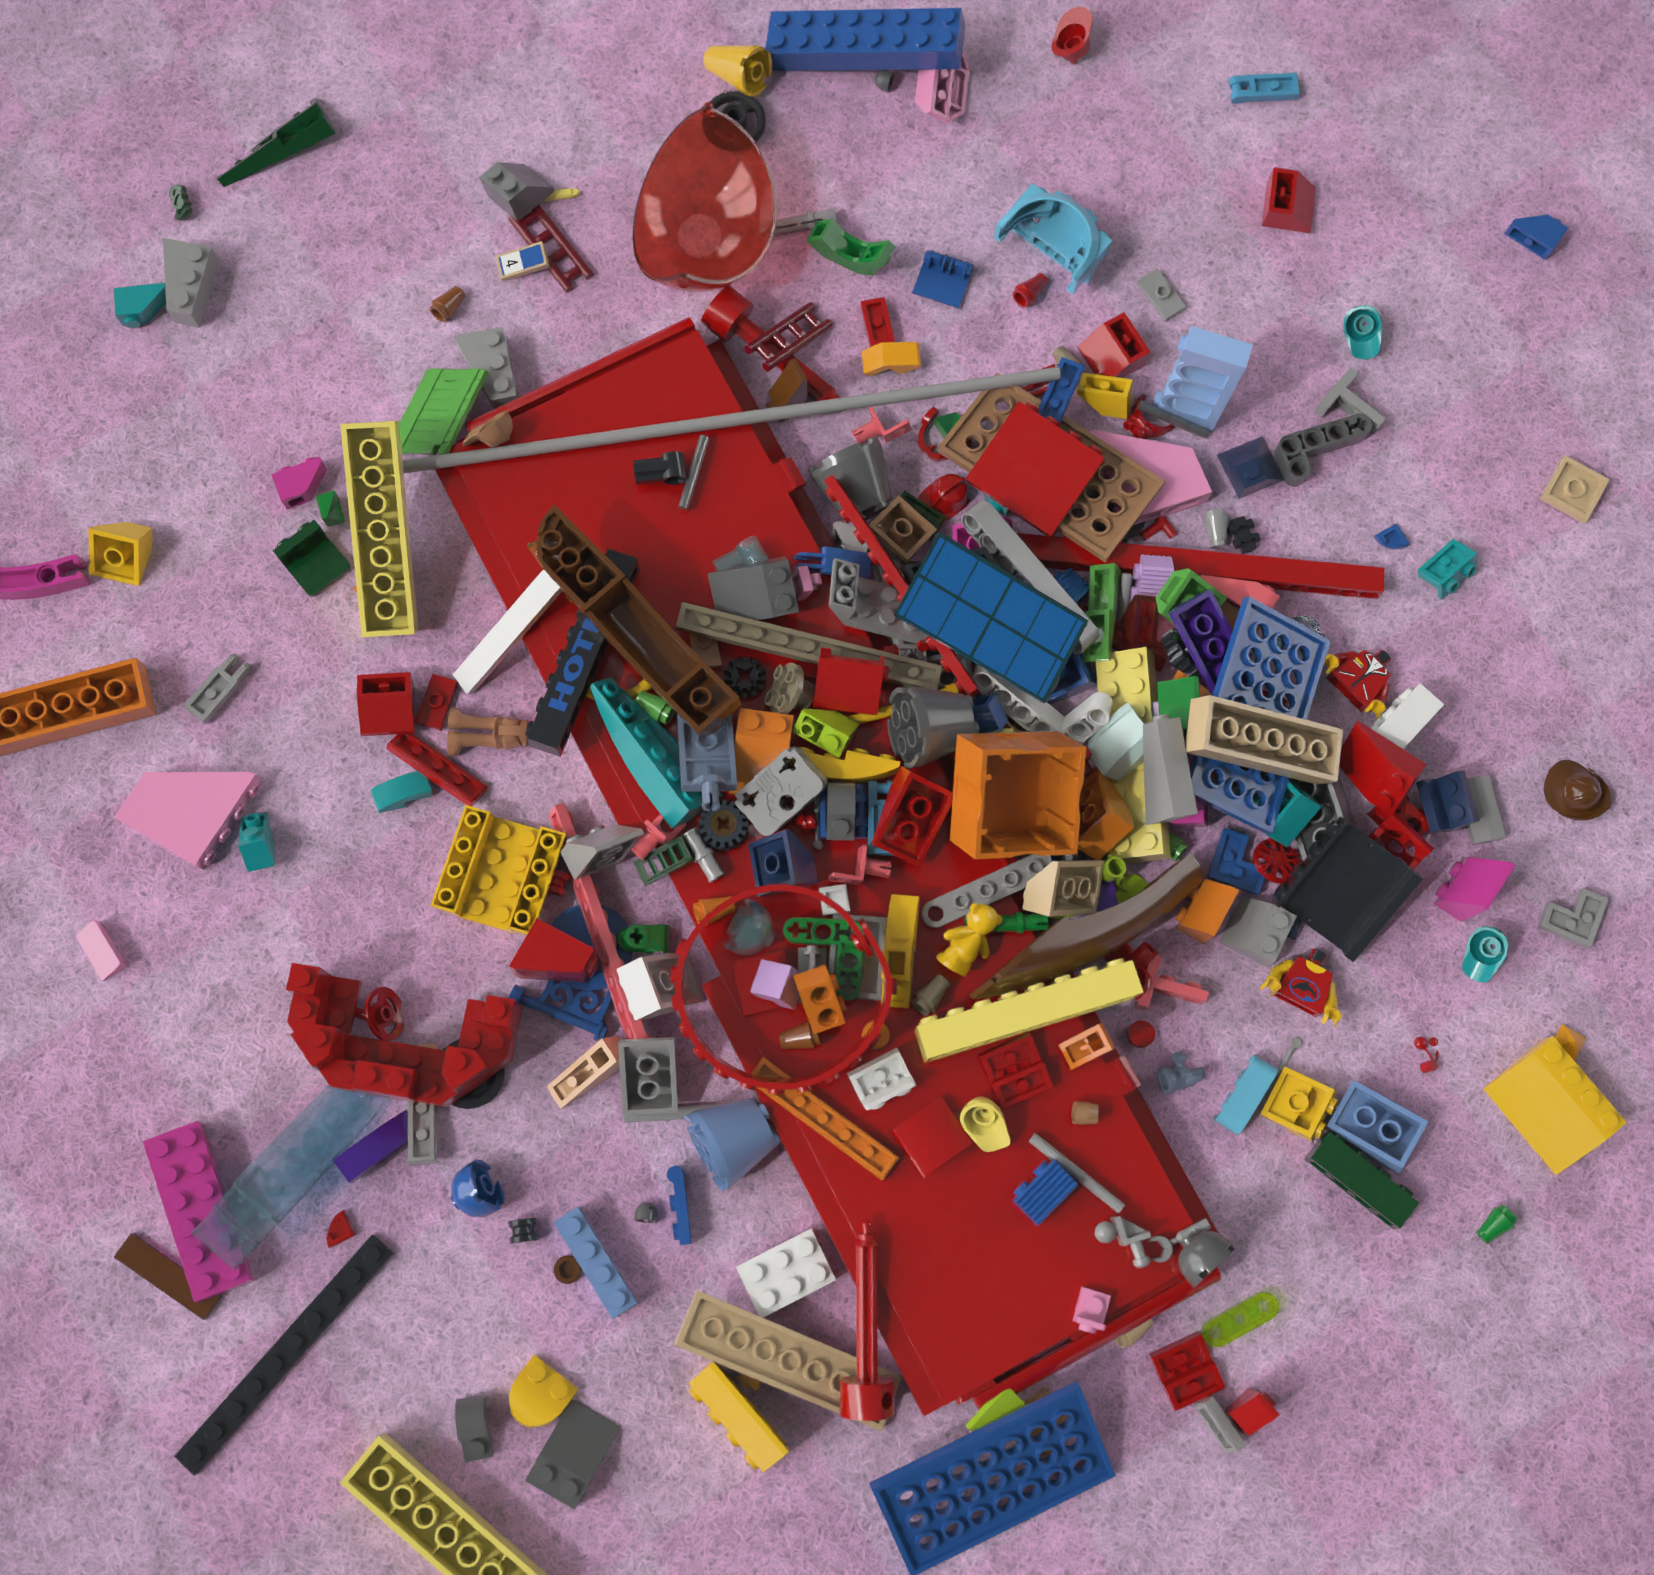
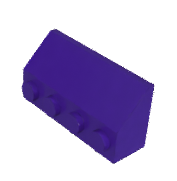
(1204, 634)

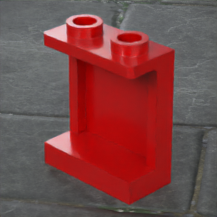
(850, 683)

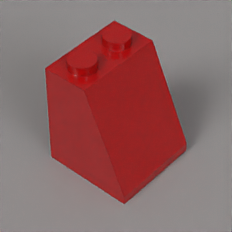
(553, 956)

